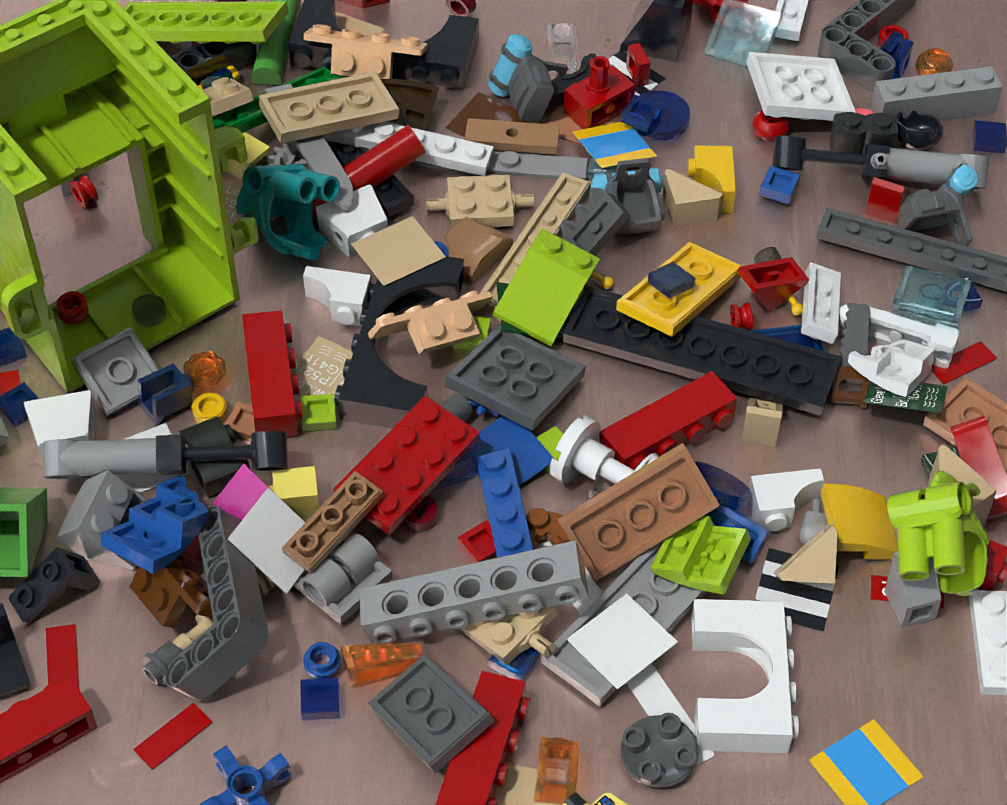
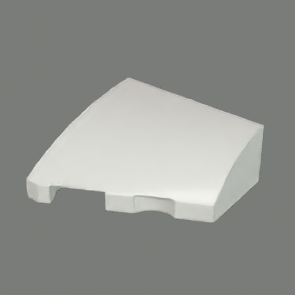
(895, 366)

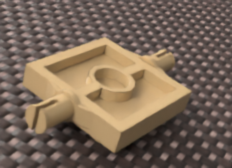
(482, 199)
(513, 634)

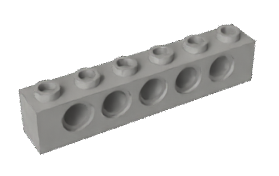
(446, 596)

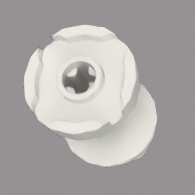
(585, 455)

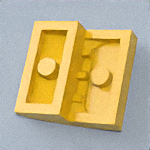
(860, 520)

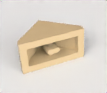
(690, 200)
(762, 422)
(813, 561)

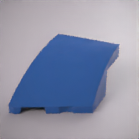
(159, 527)

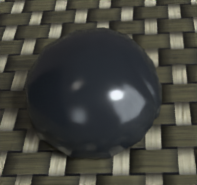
(918, 131)

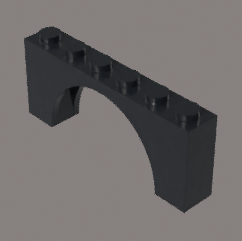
(442, 64)
(370, 389)

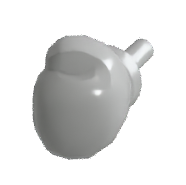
(813, 522)

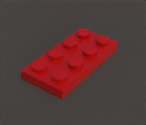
(413, 460)

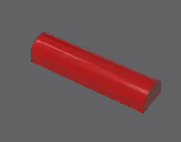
(382, 160)

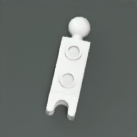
(888, 327)

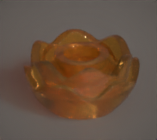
(934, 61)
(205, 370)

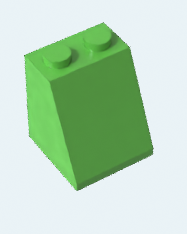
(21, 528)

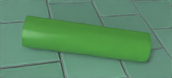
(274, 53)

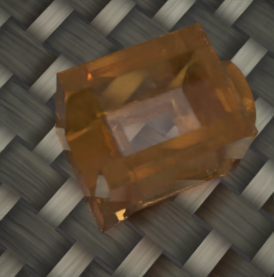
(556, 770)

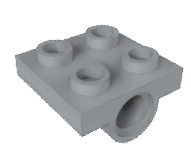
(339, 577)

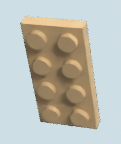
(328, 107)

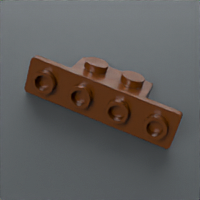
(170, 591)

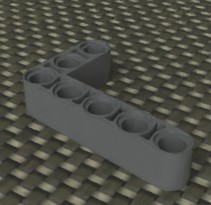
(848, 39)
(236, 609)

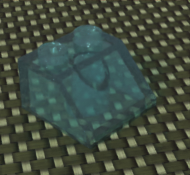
(931, 297)

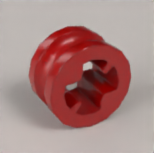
(83, 191)
(77, 314)
(741, 316)

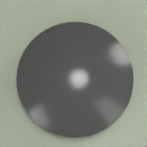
(659, 750)

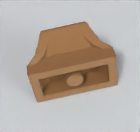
(477, 245)

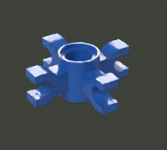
(238, 777)

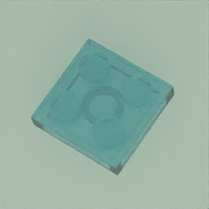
(741, 30)

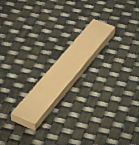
(555, 208)

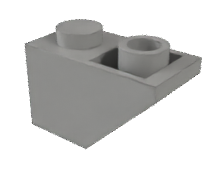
(913, 600)

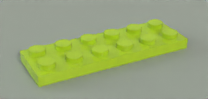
(209, 20)

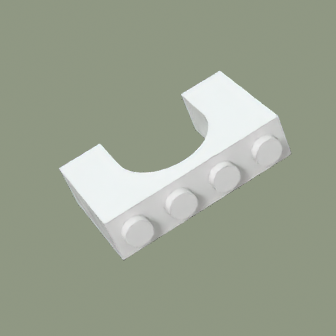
(755, 722)

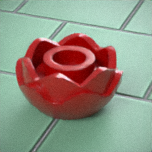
(769, 127)

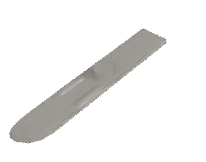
(322, 160)
(529, 165)

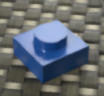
(779, 184)

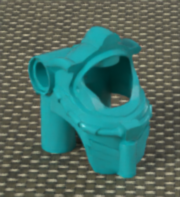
(288, 193)

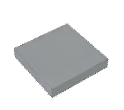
(113, 370)

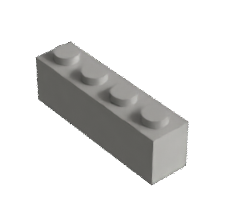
(940, 94)

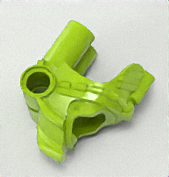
(933, 525)

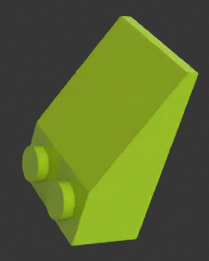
(546, 287)

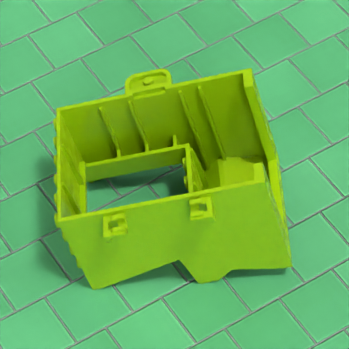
(73, 95)

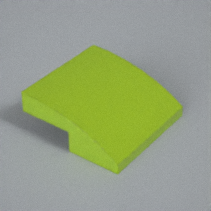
(702, 555)

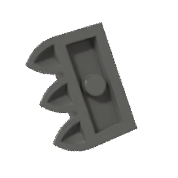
(595, 224)

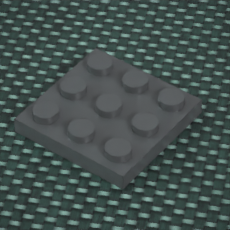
(515, 377)

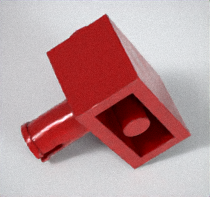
(599, 95)

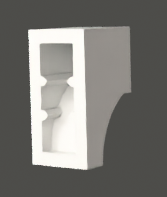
(339, 291)
(781, 494)

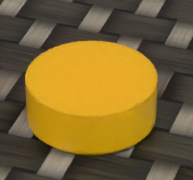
(209, 406)

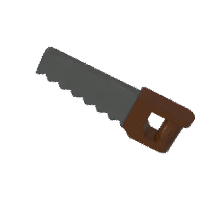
(854, 339)

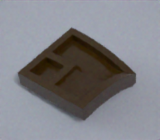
(413, 100)

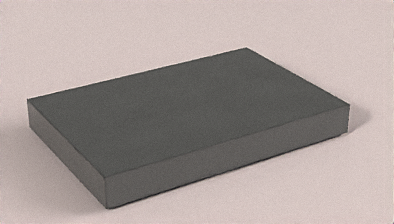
(431, 713)

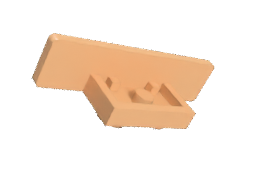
(363, 54)
(438, 325)

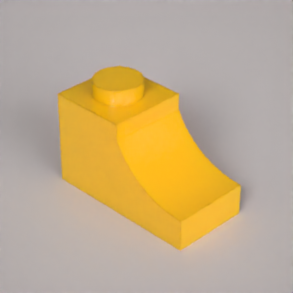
(715, 169)

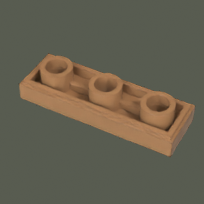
(514, 135)
(319, 536)

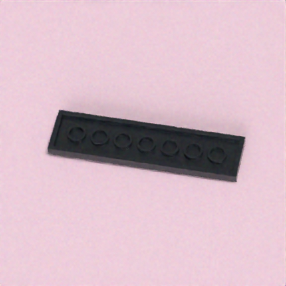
(739, 357)

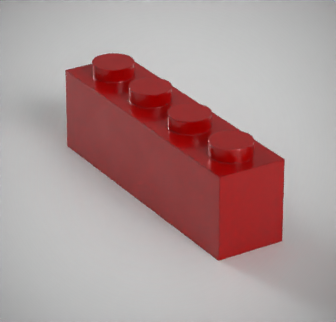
(270, 374)
(672, 420)
(42, 726)
(481, 764)

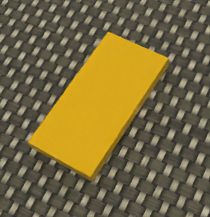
(650, 306)

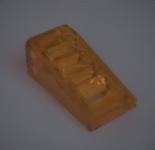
(377, 662)

